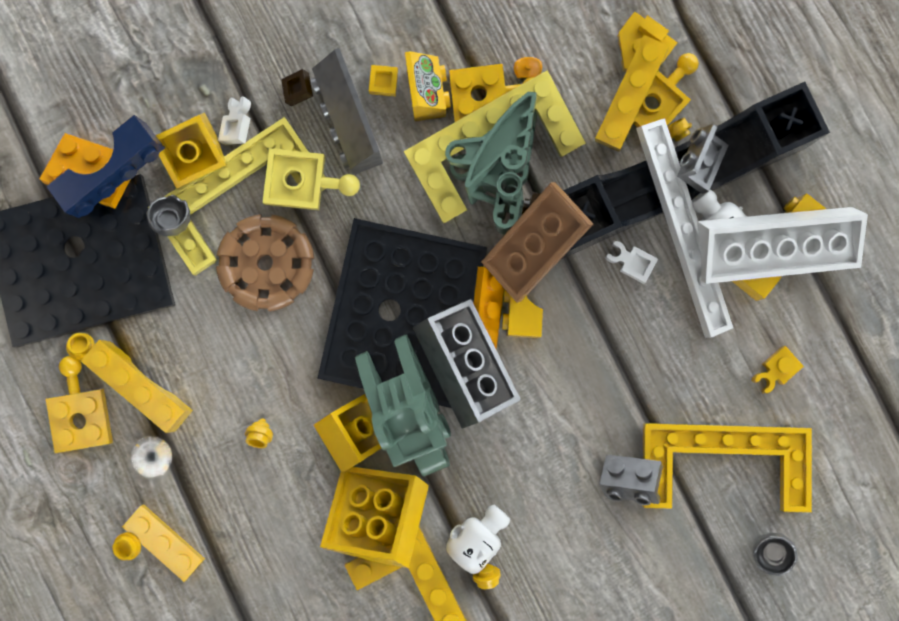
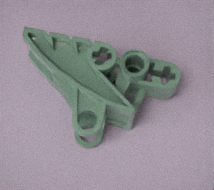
(496, 159)
(406, 412)

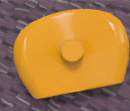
(527, 67)

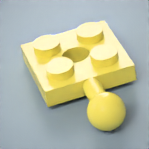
(308, 192)

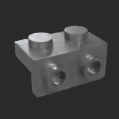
(702, 159)
(631, 479)

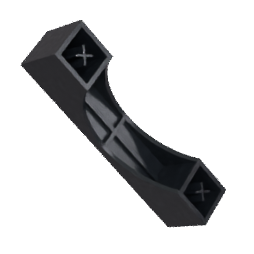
(754, 140)

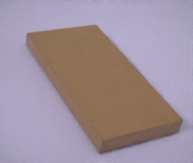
(536, 242)

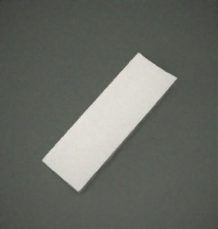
(781, 244)

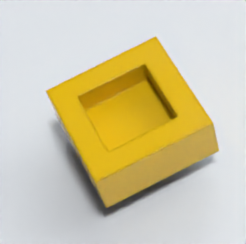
(383, 80)

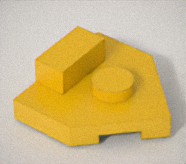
(632, 33)

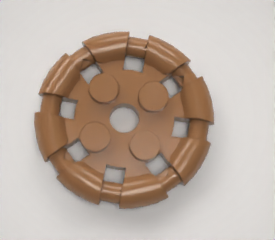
(253, 251)

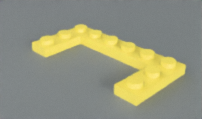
(428, 154)
(240, 165)

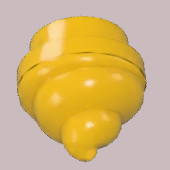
(259, 434)

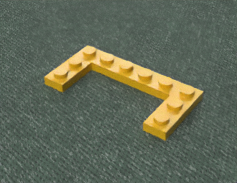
(790, 443)
(425, 573)

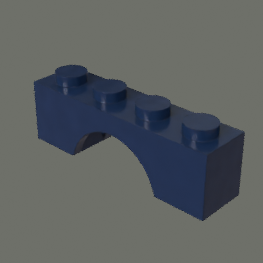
(133, 148)

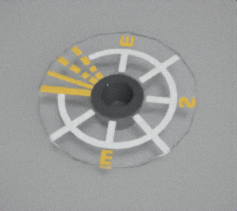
(151, 456)

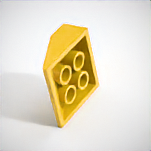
(375, 515)

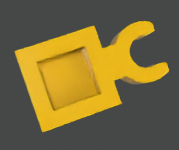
(780, 367)

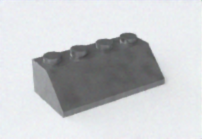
(346, 113)
(466, 363)

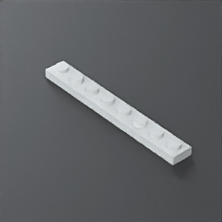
(683, 225)

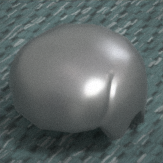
(168, 215)
(775, 554)

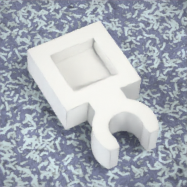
(236, 124)
(635, 263)

